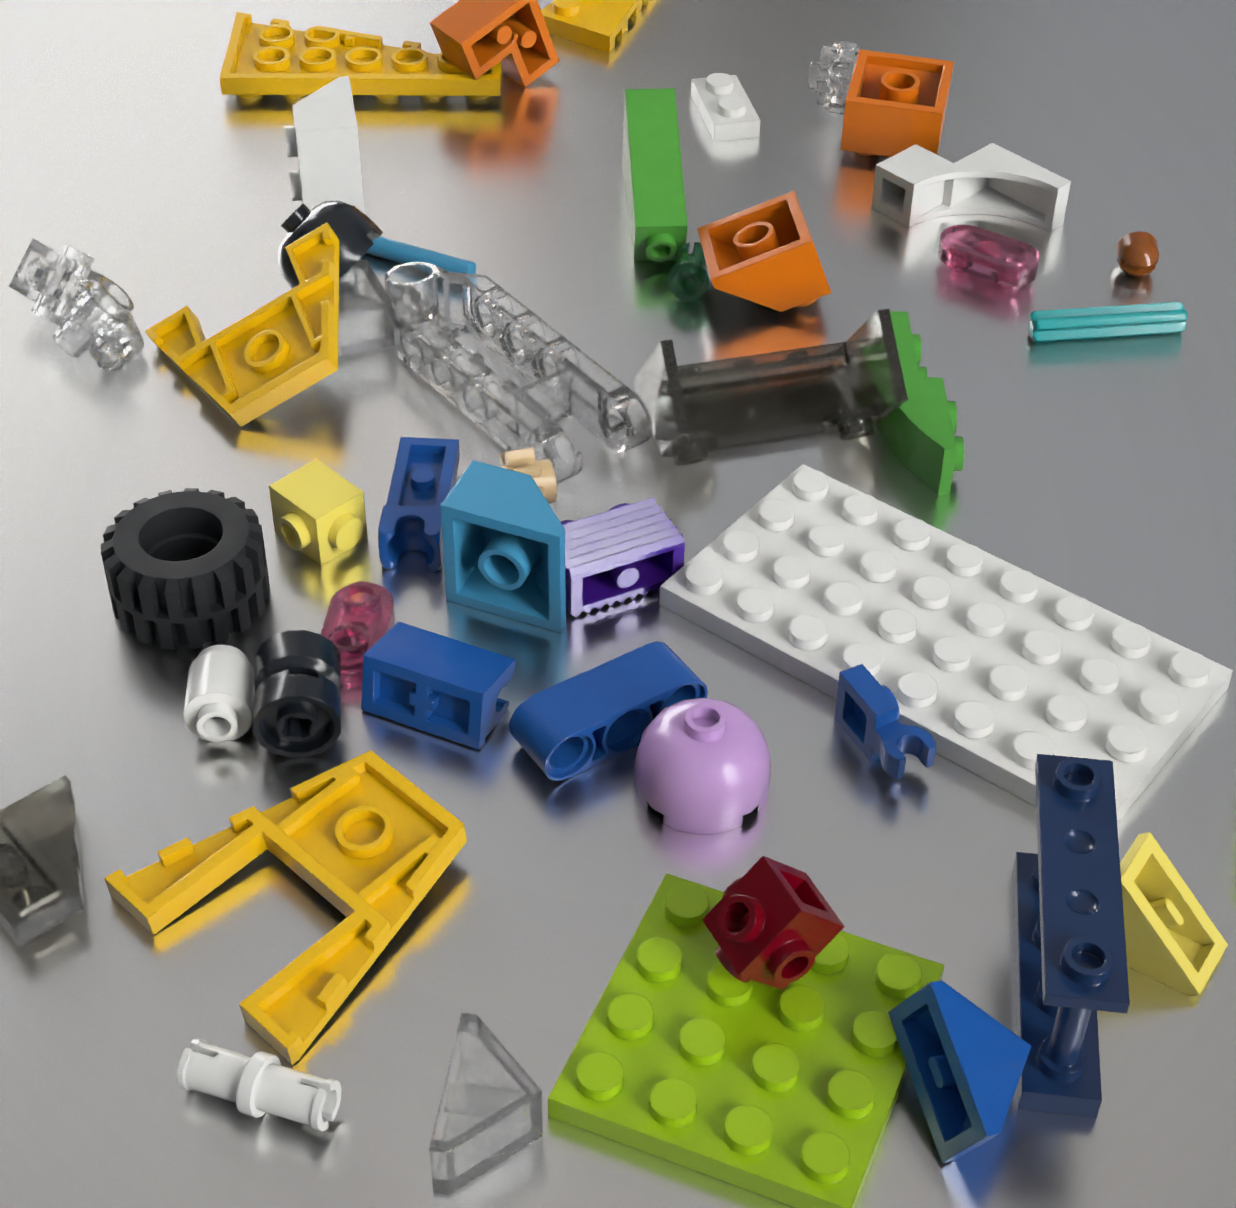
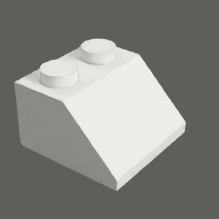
(326, 147)

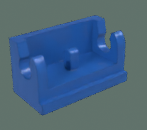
(435, 684)

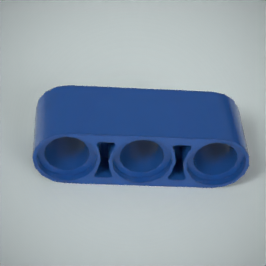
(601, 710)

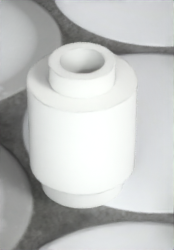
(219, 694)

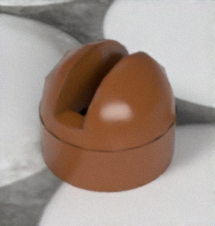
(1137, 254)

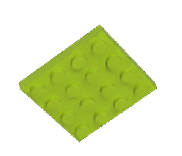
(742, 1075)

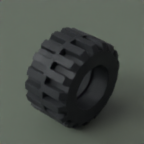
(186, 568)

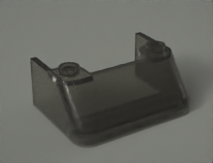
(772, 394)

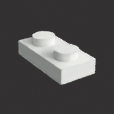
(725, 107)

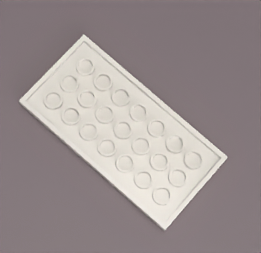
(958, 636)

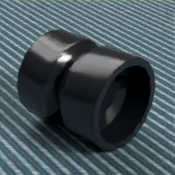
(297, 694)

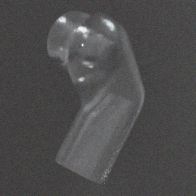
(118, 347)

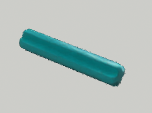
(1107, 322)

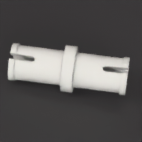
(259, 1084)

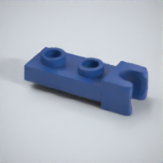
(419, 484)

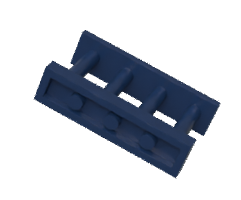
(1068, 935)

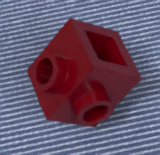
(771, 924)

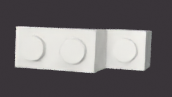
(988, 182)

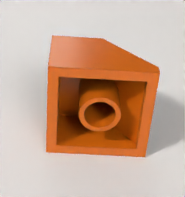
(895, 103)
(765, 255)

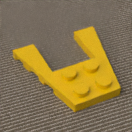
(350, 834)

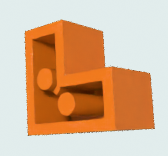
(484, 32)

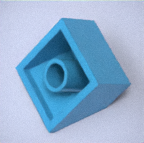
(504, 547)

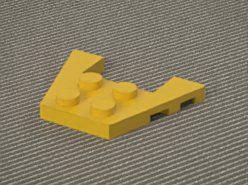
(271, 349)

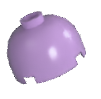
(703, 766)

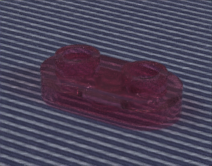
(988, 256)
(355, 622)

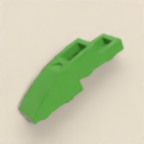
(925, 425)

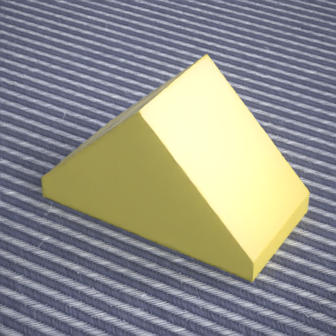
(1164, 922)

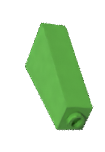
(653, 174)

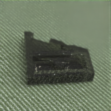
(39, 862)

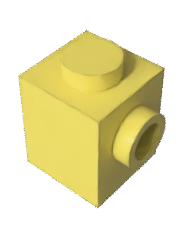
(318, 512)

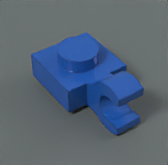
(871, 718)

